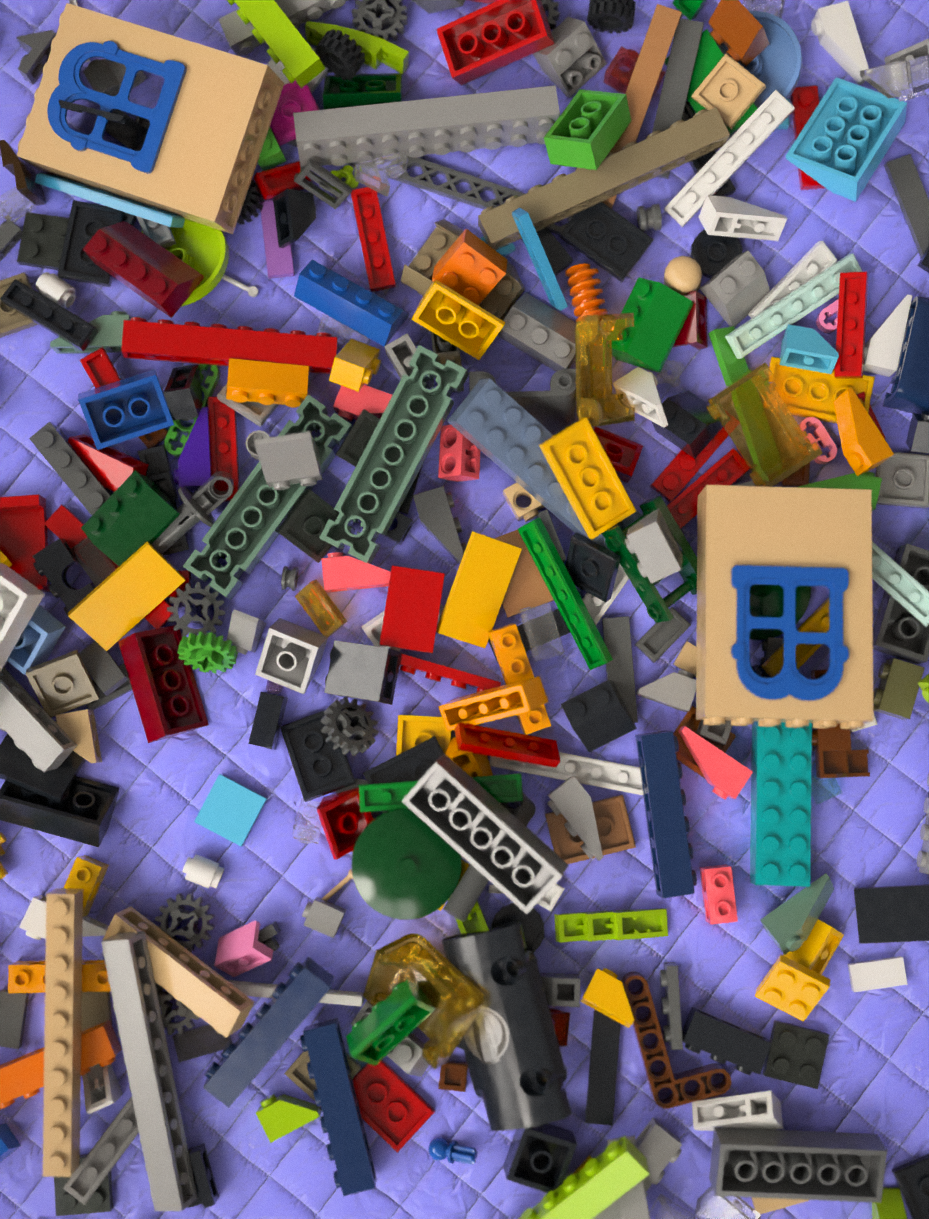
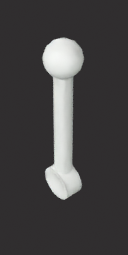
(252, 291)

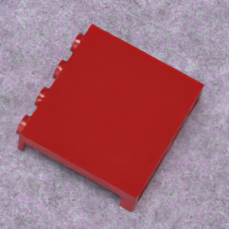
(24, 535)

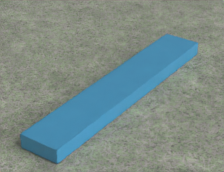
(110, 200)

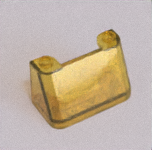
(594, 368)
(762, 427)
(444, 985)

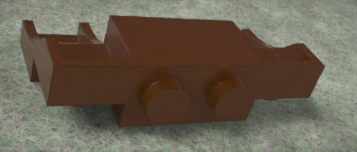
(834, 750)

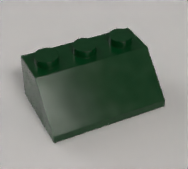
(362, 90)
(130, 518)

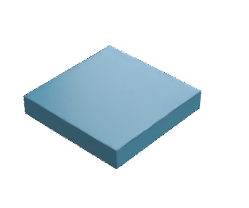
(230, 810)

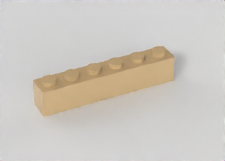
(186, 975)

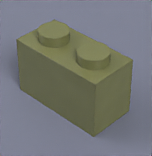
(897, 688)

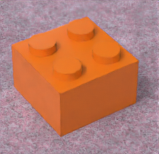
(470, 267)

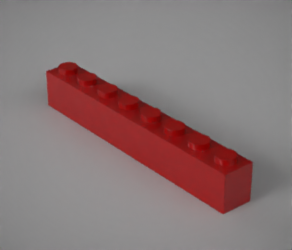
(218, 343)

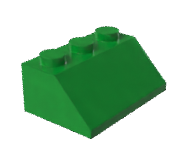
(657, 323)
(389, 1023)

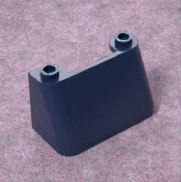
(911, 380)

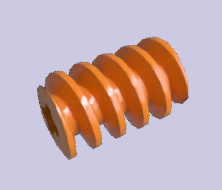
(584, 291)

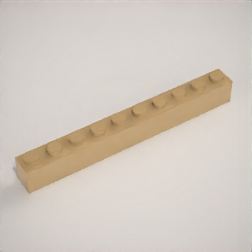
(62, 1032)

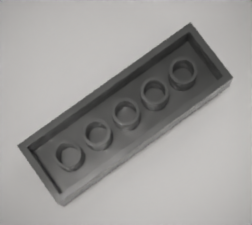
(485, 833)
(797, 1165)

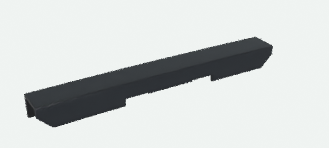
(79, 108)

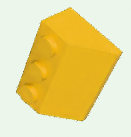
(457, 320)

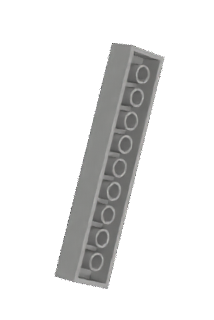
(426, 126)

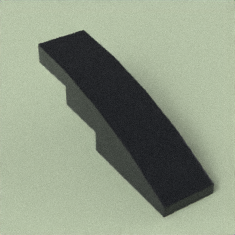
(160, 472)

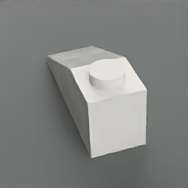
(840, 38)
(740, 219)
(885, 345)
(641, 392)
(35, 921)
(746, 1111)

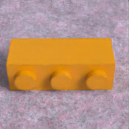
(267, 382)

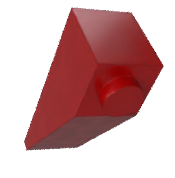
(108, 463)

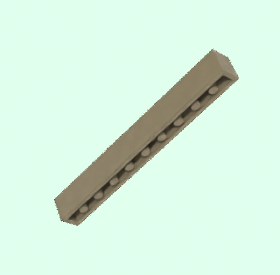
(616, 174)

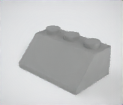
(540, 332)

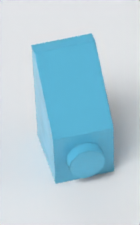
(807, 350)

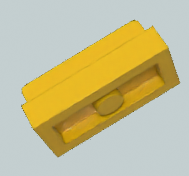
(818, 947)

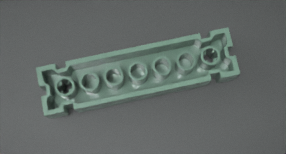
(394, 454)
(256, 510)

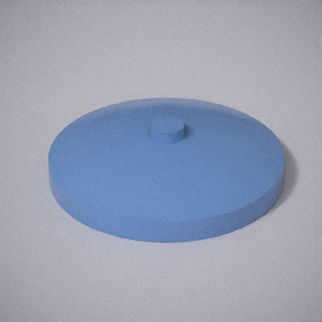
(780, 62)

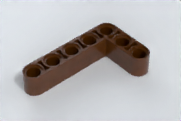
(658, 1051)

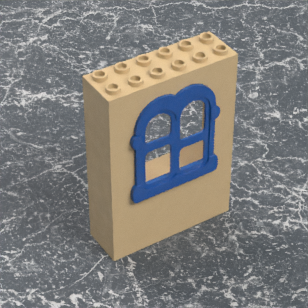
(199, 135)
(790, 542)

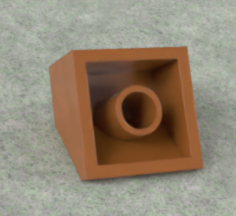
(738, 31)

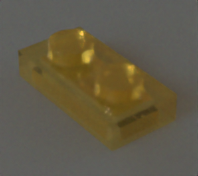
(321, 608)

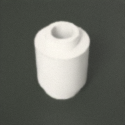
(56, 289)
(203, 871)

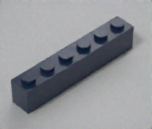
(665, 814)
(268, 1031)
(339, 1107)

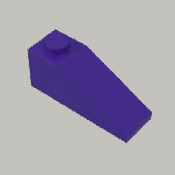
(195, 459)

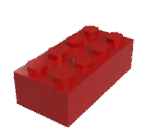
(494, 37)

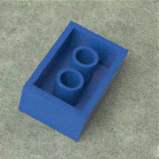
(125, 409)

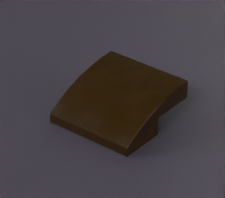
(23, 173)

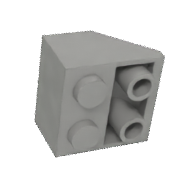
(572, 57)

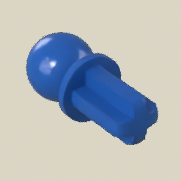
(440, 1149)

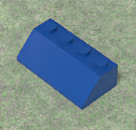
(349, 303)

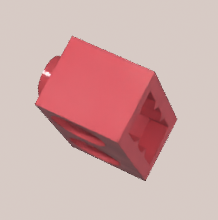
(457, 456)
(718, 894)

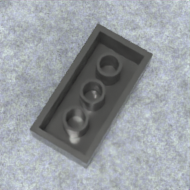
(895, 628)

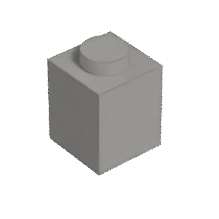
(323, 916)

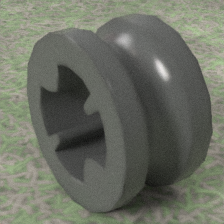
(289, 578)

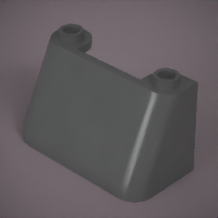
(550, 408)

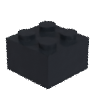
(540, 1156)

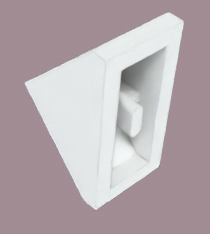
(100, 1088)

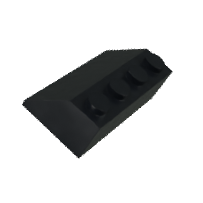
(80, 815)

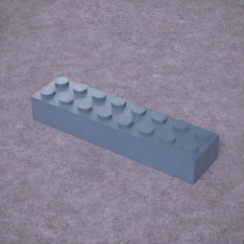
(512, 442)

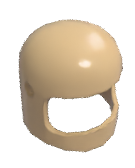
(683, 275)

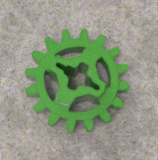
(207, 652)

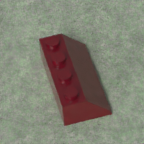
(143, 266)
(162, 684)

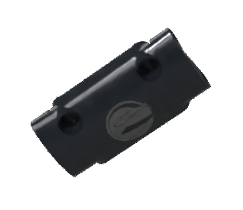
(513, 1038)

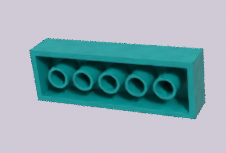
(780, 805)

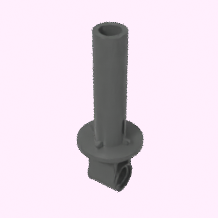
(196, 507)
(473, 881)

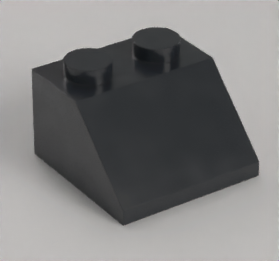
(688, 423)
(599, 715)

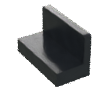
(268, 720)
(203, 1177)

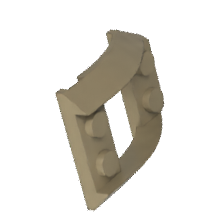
(420, 271)

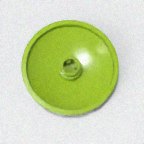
(204, 251)

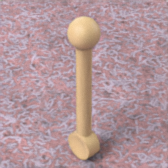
(338, 886)

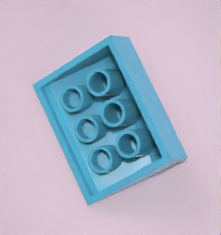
(847, 137)

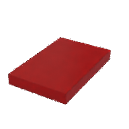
(412, 609)
(390, 1104)

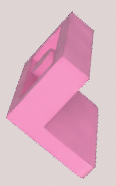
(241, 950)

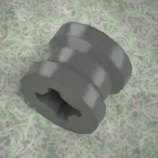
(649, 218)

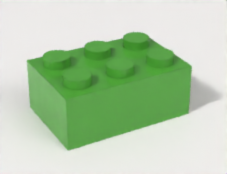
(587, 129)

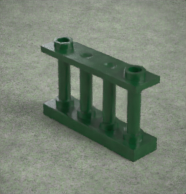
(656, 606)

